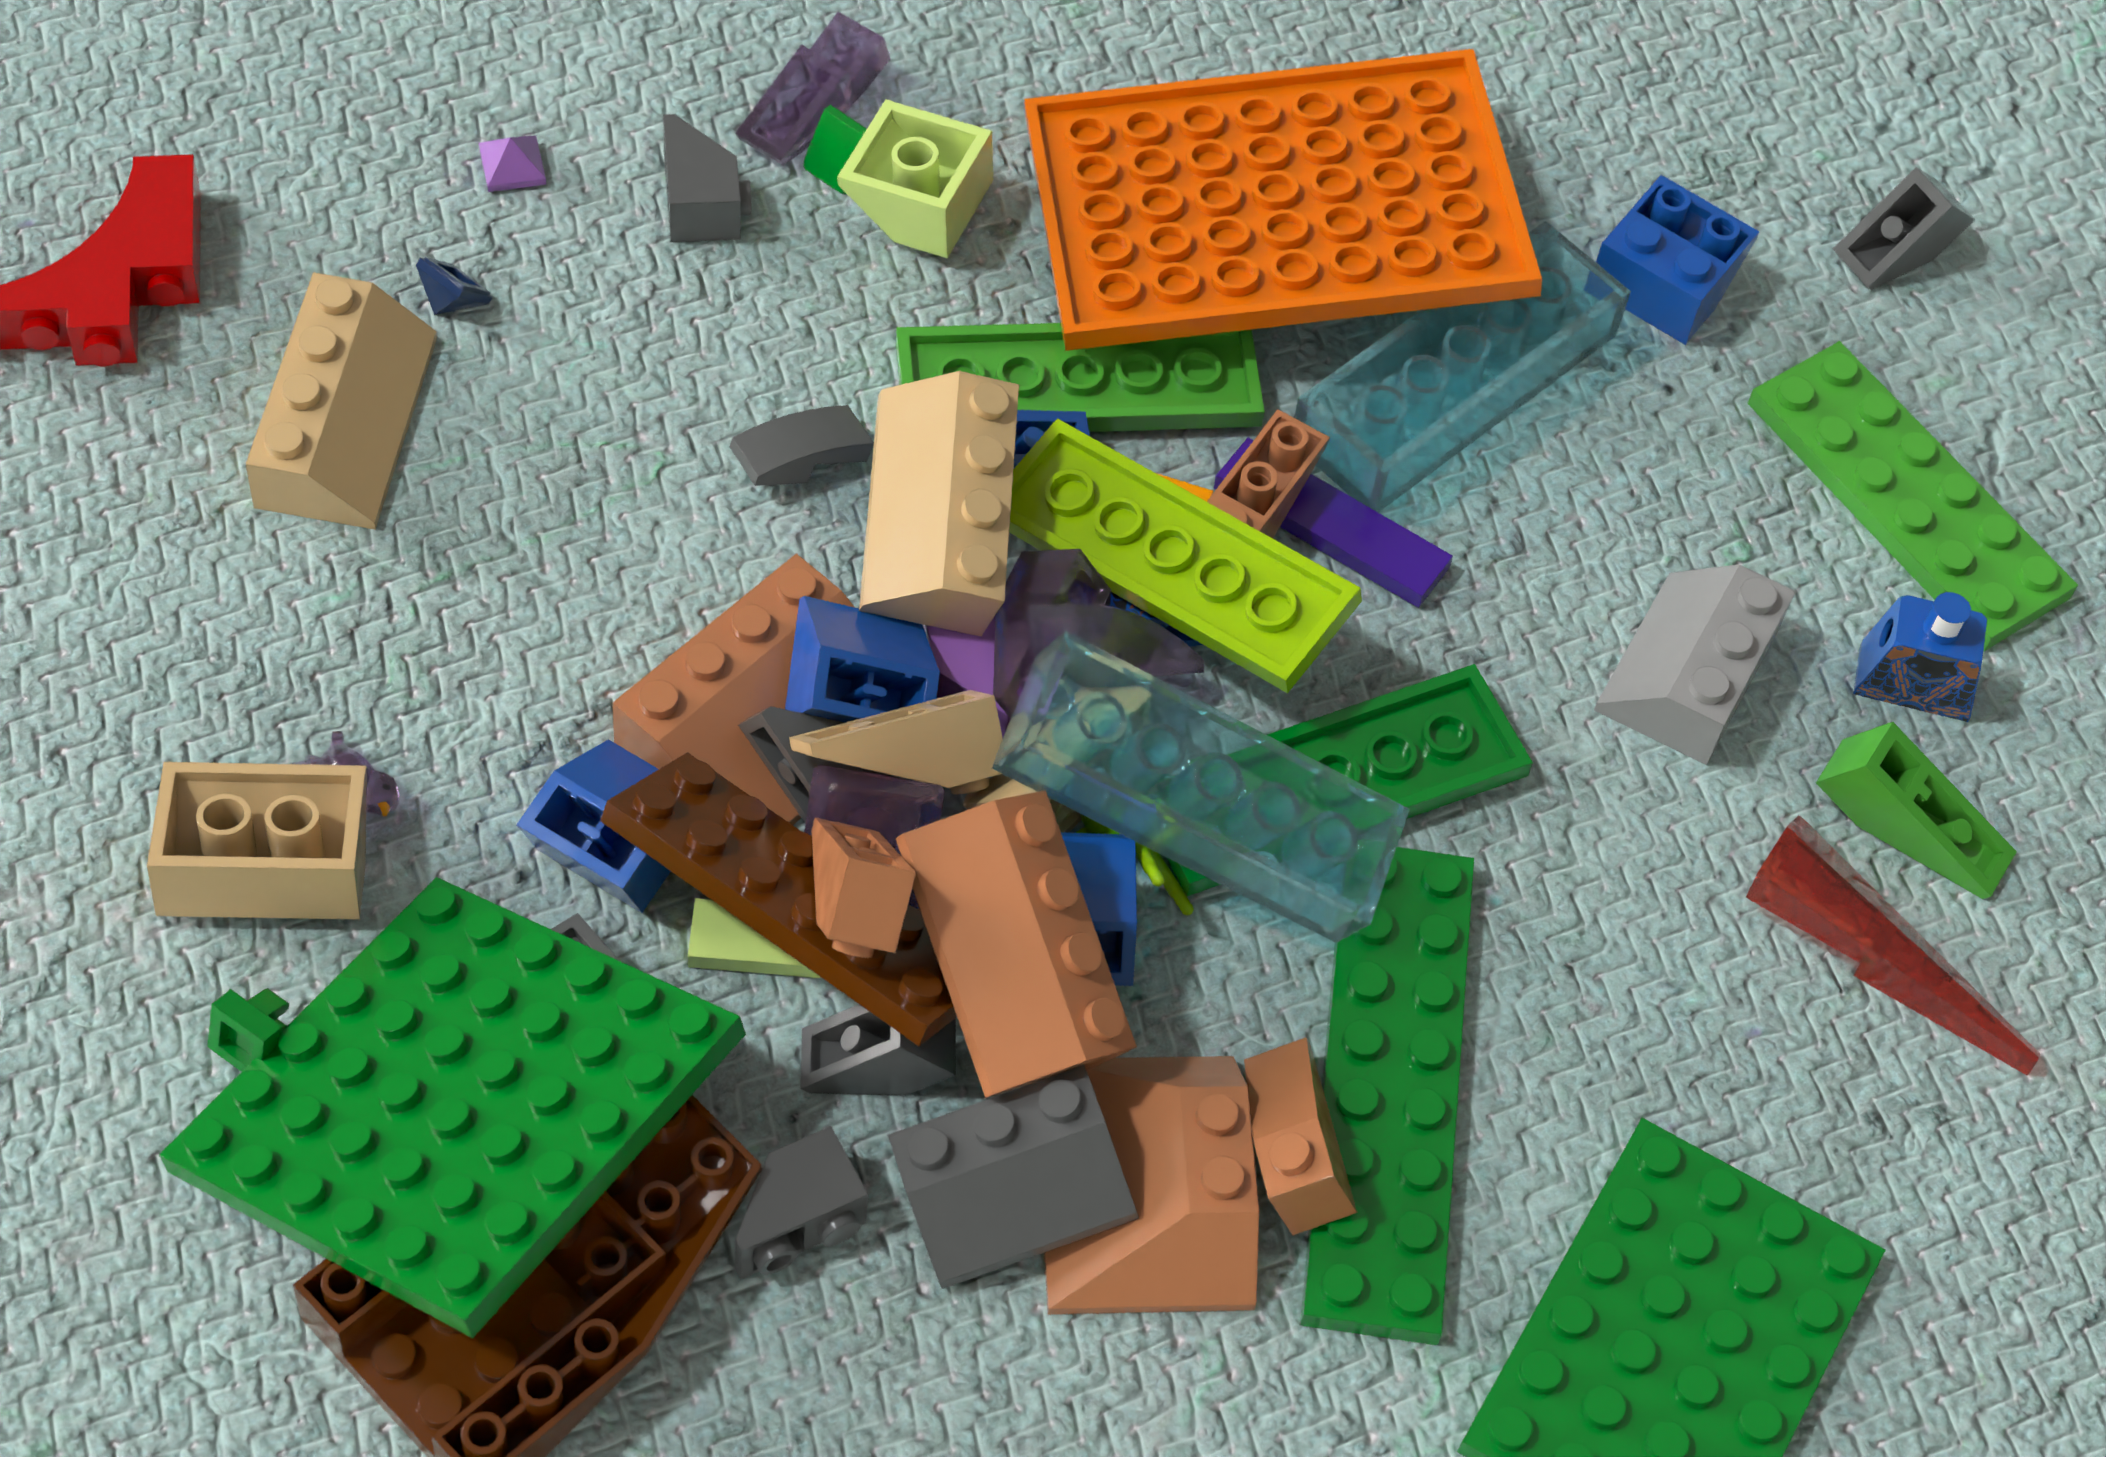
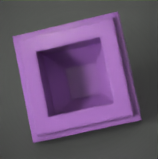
(512, 163)

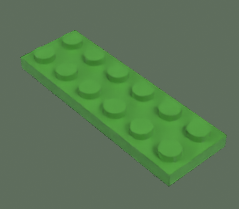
(1120, 387)
(1910, 491)

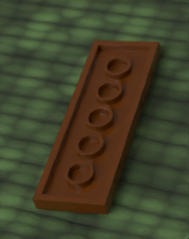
(765, 877)

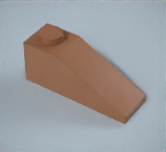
(859, 888)
(1296, 1138)

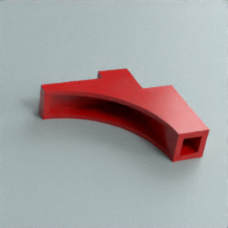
(134, 259)

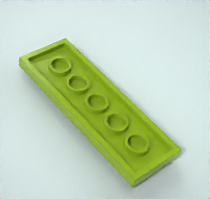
(1179, 556)

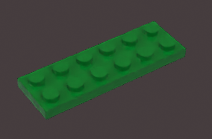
(1411, 746)

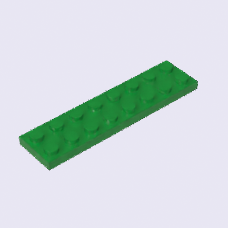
(1394, 1104)

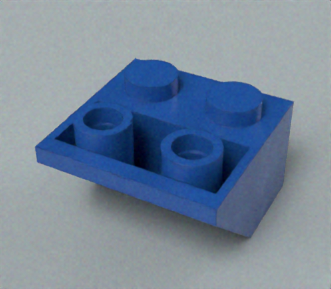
(1675, 257)
(857, 663)
(568, 827)
(1108, 883)

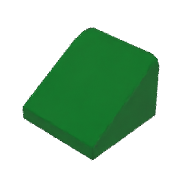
(832, 146)

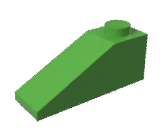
(1912, 806)

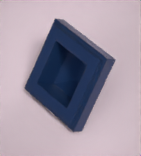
(449, 287)

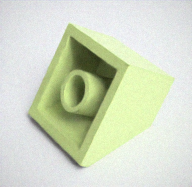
(919, 176)

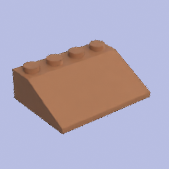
(720, 681)

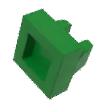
(244, 1027)

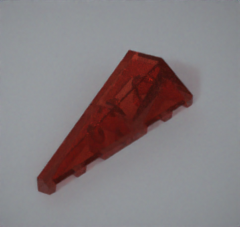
(1831, 901)

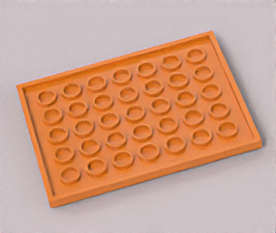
(1277, 199)

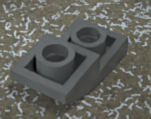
(792, 444)

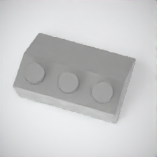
(1696, 656)

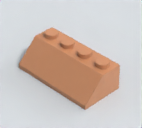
(1016, 942)

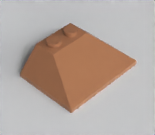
(1193, 1181)

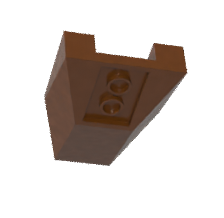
(566, 1328)

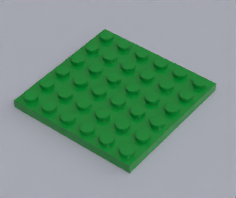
(454, 1102)

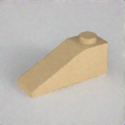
(931, 742)

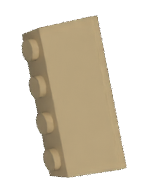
(340, 404)
(941, 501)

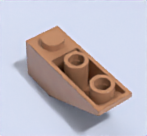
(1271, 473)

